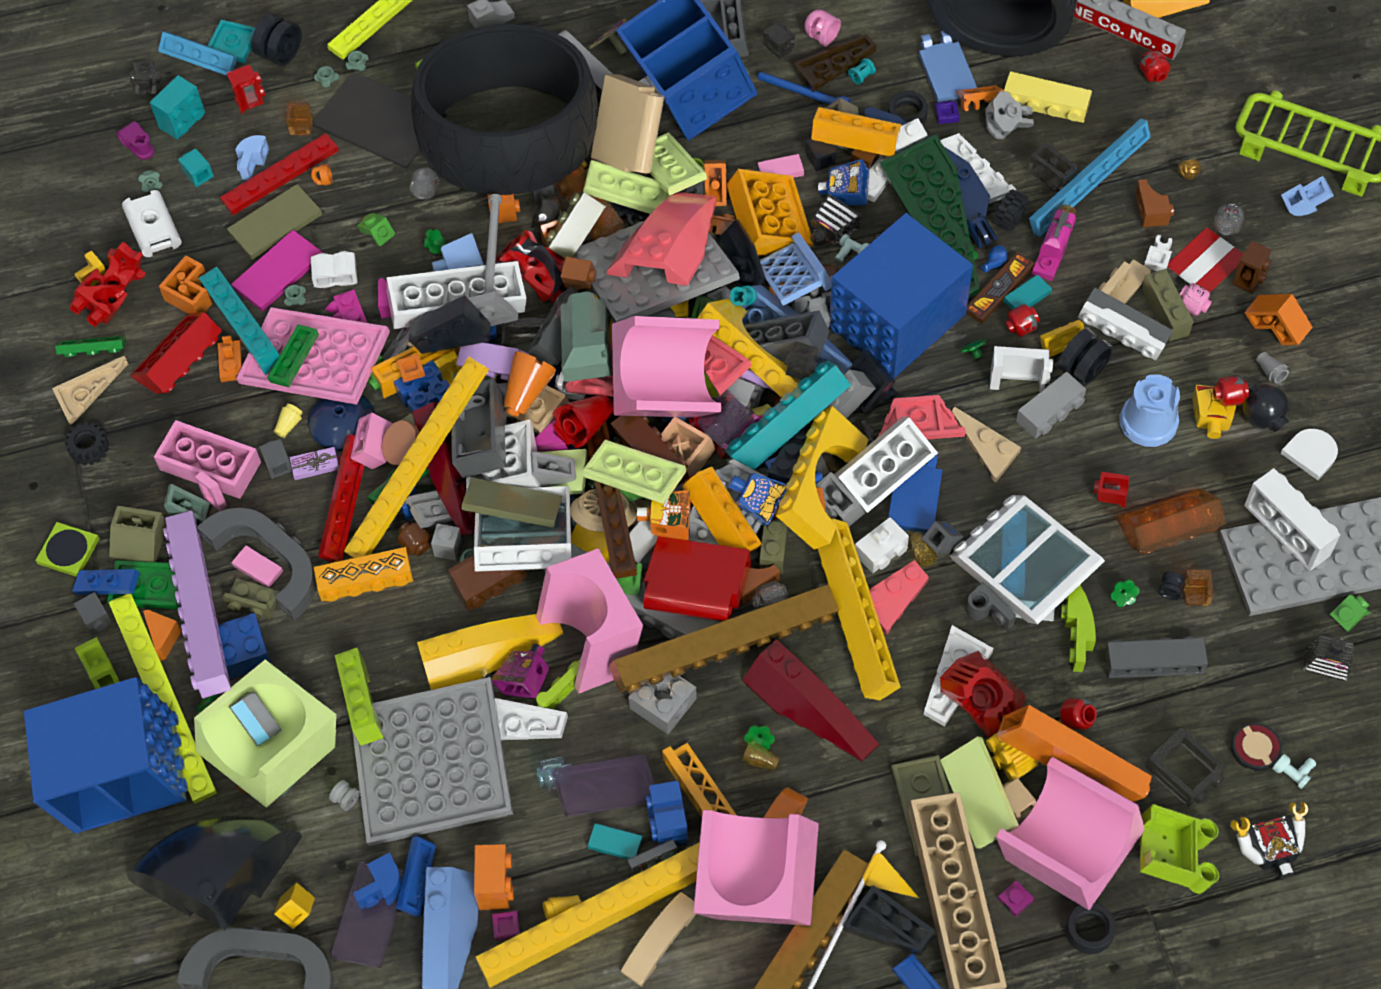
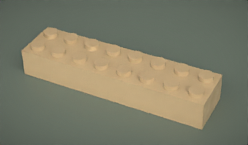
(956, 893)

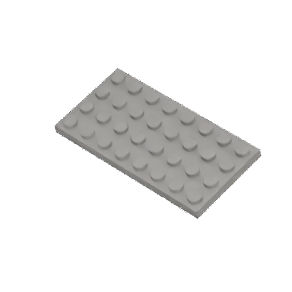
(1276, 580)

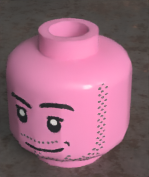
(1195, 299)

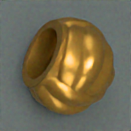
(1189, 169)

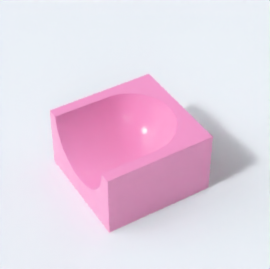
(756, 868)

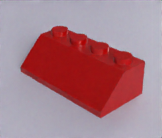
(177, 353)

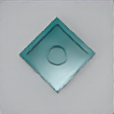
(233, 39)

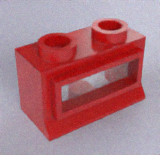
(246, 88)

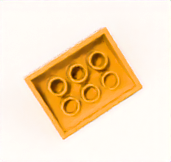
(768, 209)

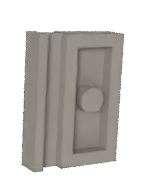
(428, 509)

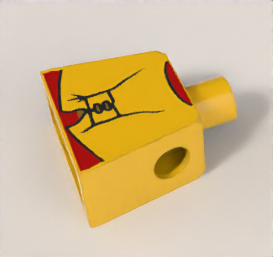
(1210, 413)

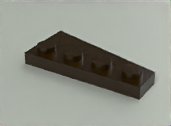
(832, 62)

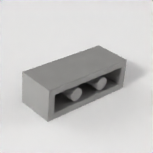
(1051, 405)

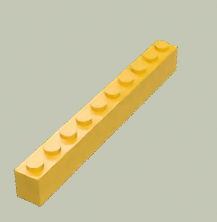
(589, 917)

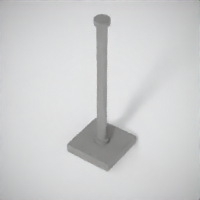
(491, 303)

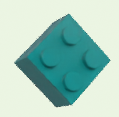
(177, 107)

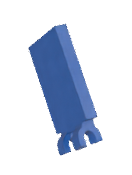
(916, 499)

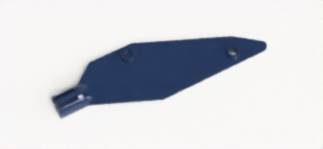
(973, 192)

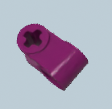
(136, 140)

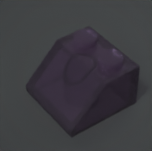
(728, 423)

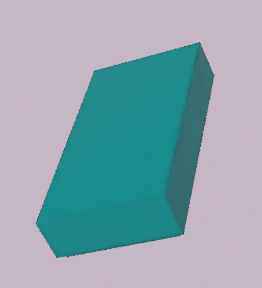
(1028, 293)
(614, 842)

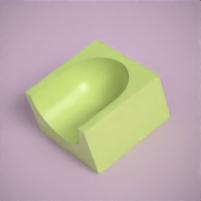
(275, 765)

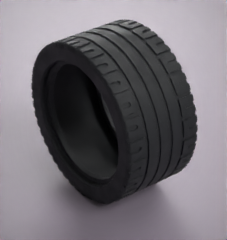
(1005, 25)

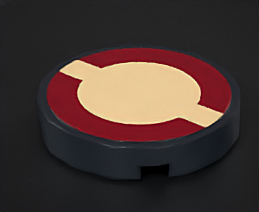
(1256, 747)

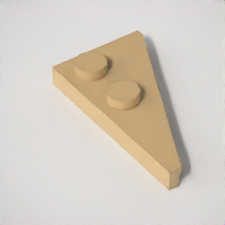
(83, 390)
(992, 448)

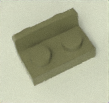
(251, 599)

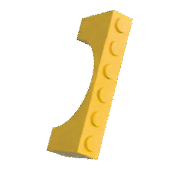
(734, 334)
(801, 505)

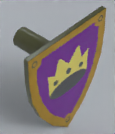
(614, 38)

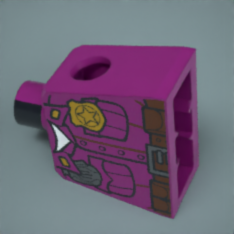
(522, 673)

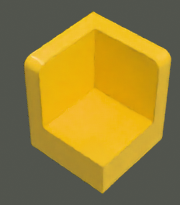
(93, 263)
(294, 905)

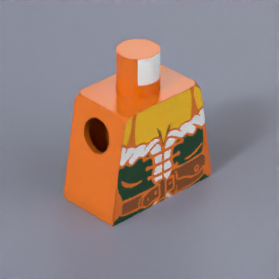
(670, 518)

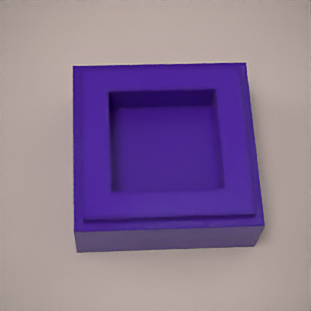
(946, 112)

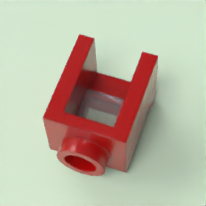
(1112, 488)

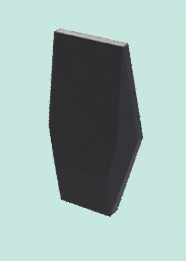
(742, 254)

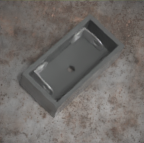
(482, 414)

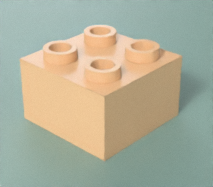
(688, 443)

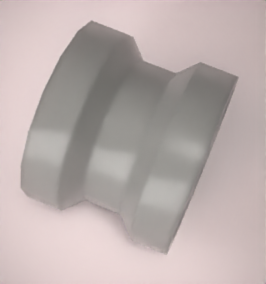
(344, 795)

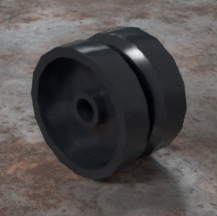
(276, 39)
(1085, 356)

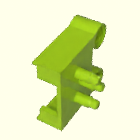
(1172, 845)

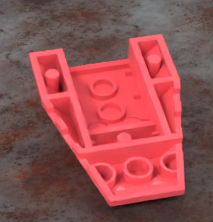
(669, 239)

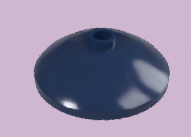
(331, 428)

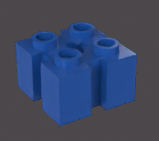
(423, 390)
(667, 813)

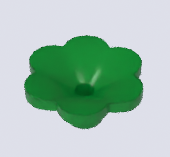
(434, 241)
(974, 347)
(1124, 593)
(205, 703)
(760, 735)

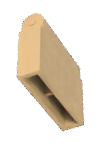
(627, 124)

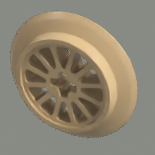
(586, 511)

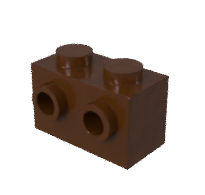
(1252, 267)

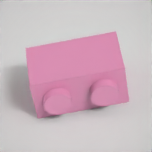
(369, 439)

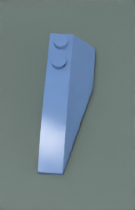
(769, 307)
(448, 926)

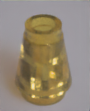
(922, 551)
(758, 756)

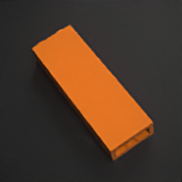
(1047, 738)

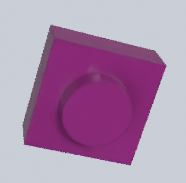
(1015, 899)

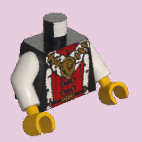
(1273, 841)

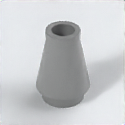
(1273, 368)

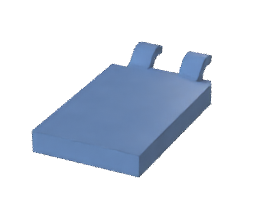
(945, 67)

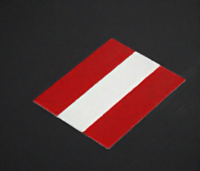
(1206, 260)

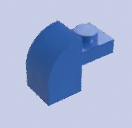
(386, 883)

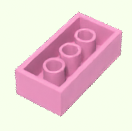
(194, 450)

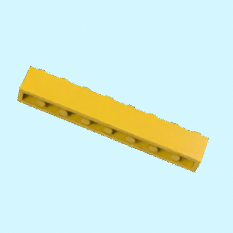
(858, 615)

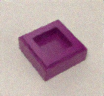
(505, 925)

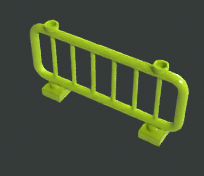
(1255, 143)

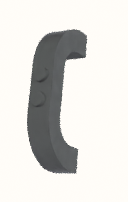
(238, 522)
(253, 942)

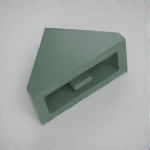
(181, 501)

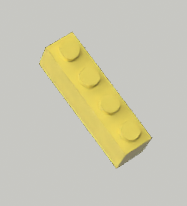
(1049, 96)

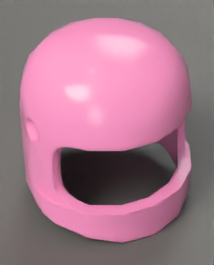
(825, 23)

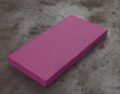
(276, 270)

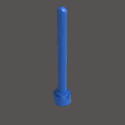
(798, 88)

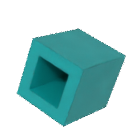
(195, 167)

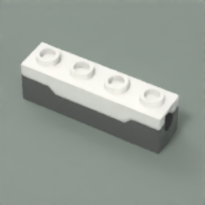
(1125, 324)

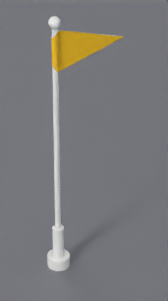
(882, 876)

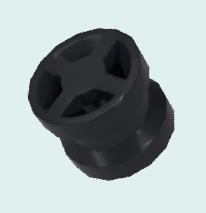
(1171, 586)

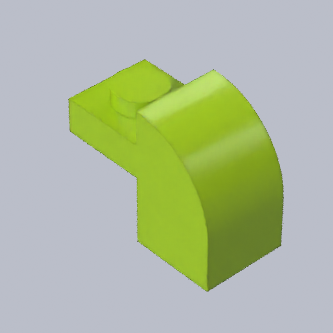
(97, 664)

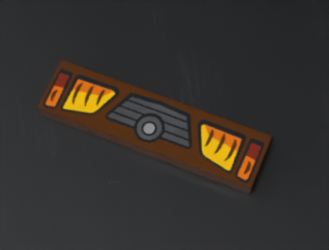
(1000, 286)

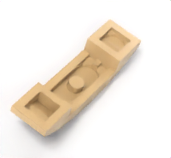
(658, 938)

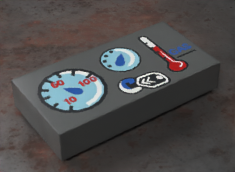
(652, 857)

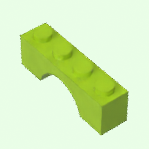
(358, 700)

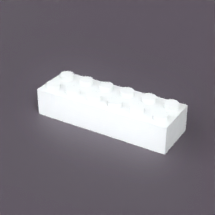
(423, 292)

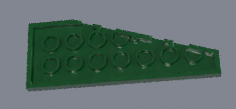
(931, 194)

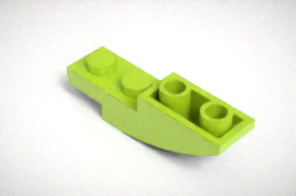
(1080, 620)

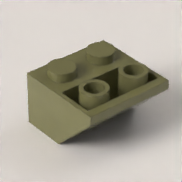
(136, 534)

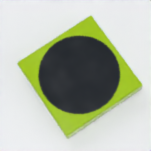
(67, 549)

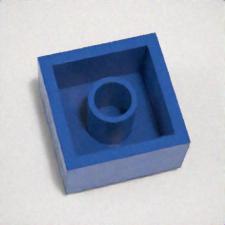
(243, 645)

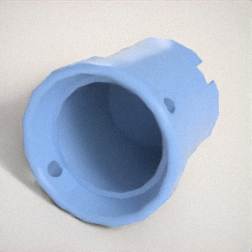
(1151, 412)

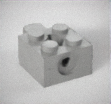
(664, 702)

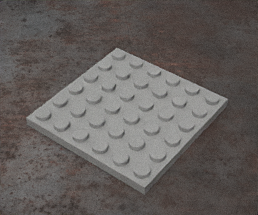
(647, 288)
(435, 764)

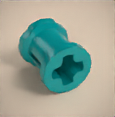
(861, 71)
(743, 296)

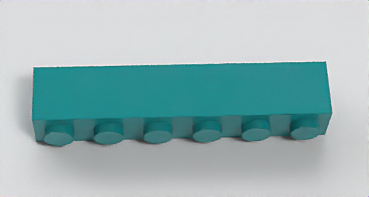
(240, 319)
(788, 416)

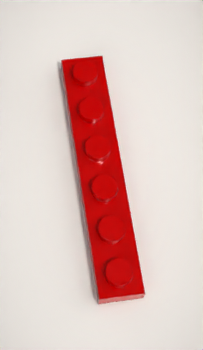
(279, 174)
(341, 505)

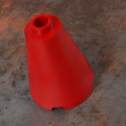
(581, 419)

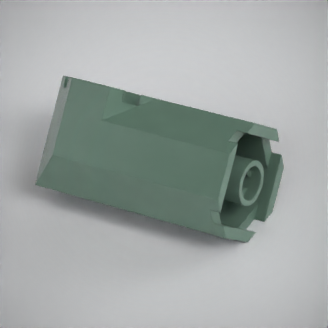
(585, 338)

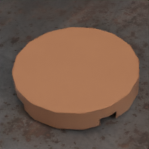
(398, 441)

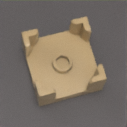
(542, 409)

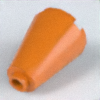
(525, 382)

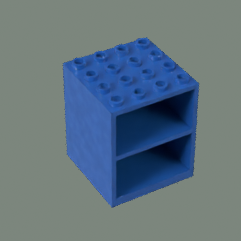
(688, 63)
(900, 294)
(105, 755)

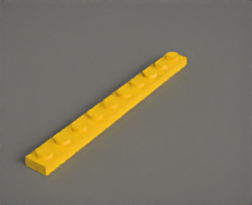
(417, 459)

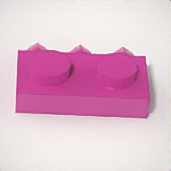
(347, 307)

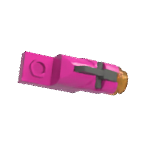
(1055, 243)

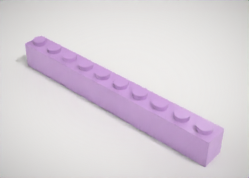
(197, 604)

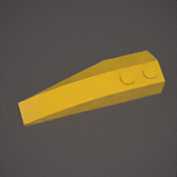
(481, 649)

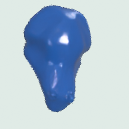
(995, 258)

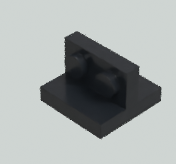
(878, 377)

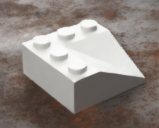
(518, 448)

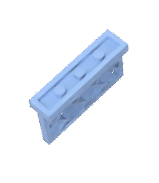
(807, 263)

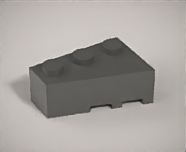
(730, 19)

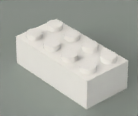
(886, 463)
(1292, 519)

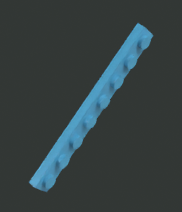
(1091, 175)

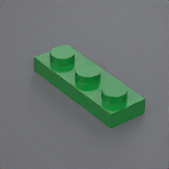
(91, 345)
(293, 355)

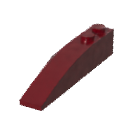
(445, 476)
(802, 697)

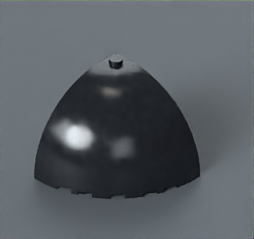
(215, 865)

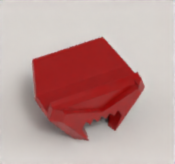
(981, 691)

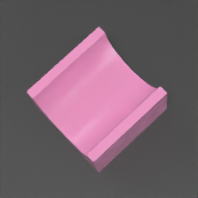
(661, 367)
(590, 599)
(1074, 835)

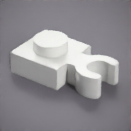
(1159, 256)

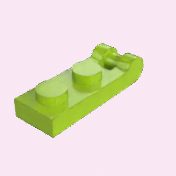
(559, 688)

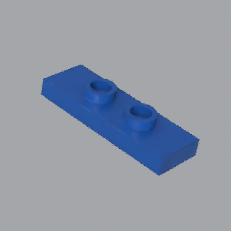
(106, 581)
(414, 878)

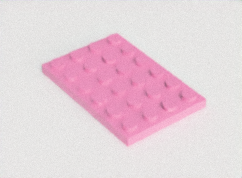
(337, 362)

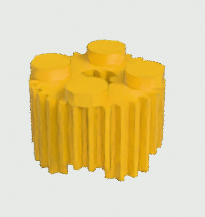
(1010, 759)

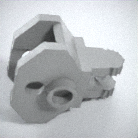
(1006, 115)

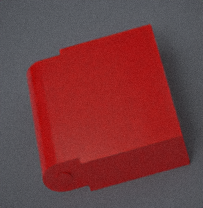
(695, 578)

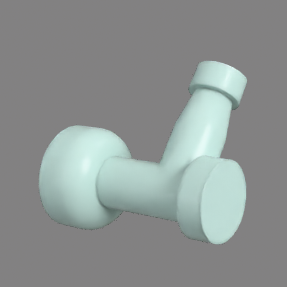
(848, 244)
(1299, 775)

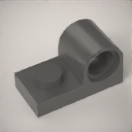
(992, 605)

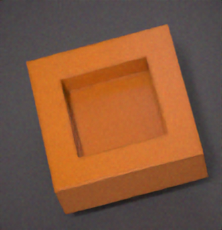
(410, 368)

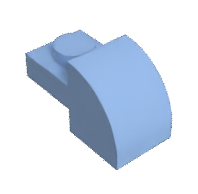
(250, 153)
(1304, 199)

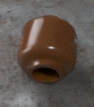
(414, 538)

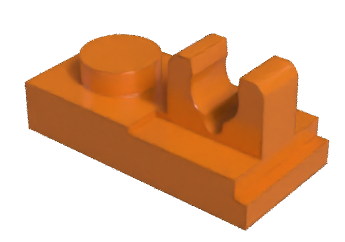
(976, 94)
(229, 359)

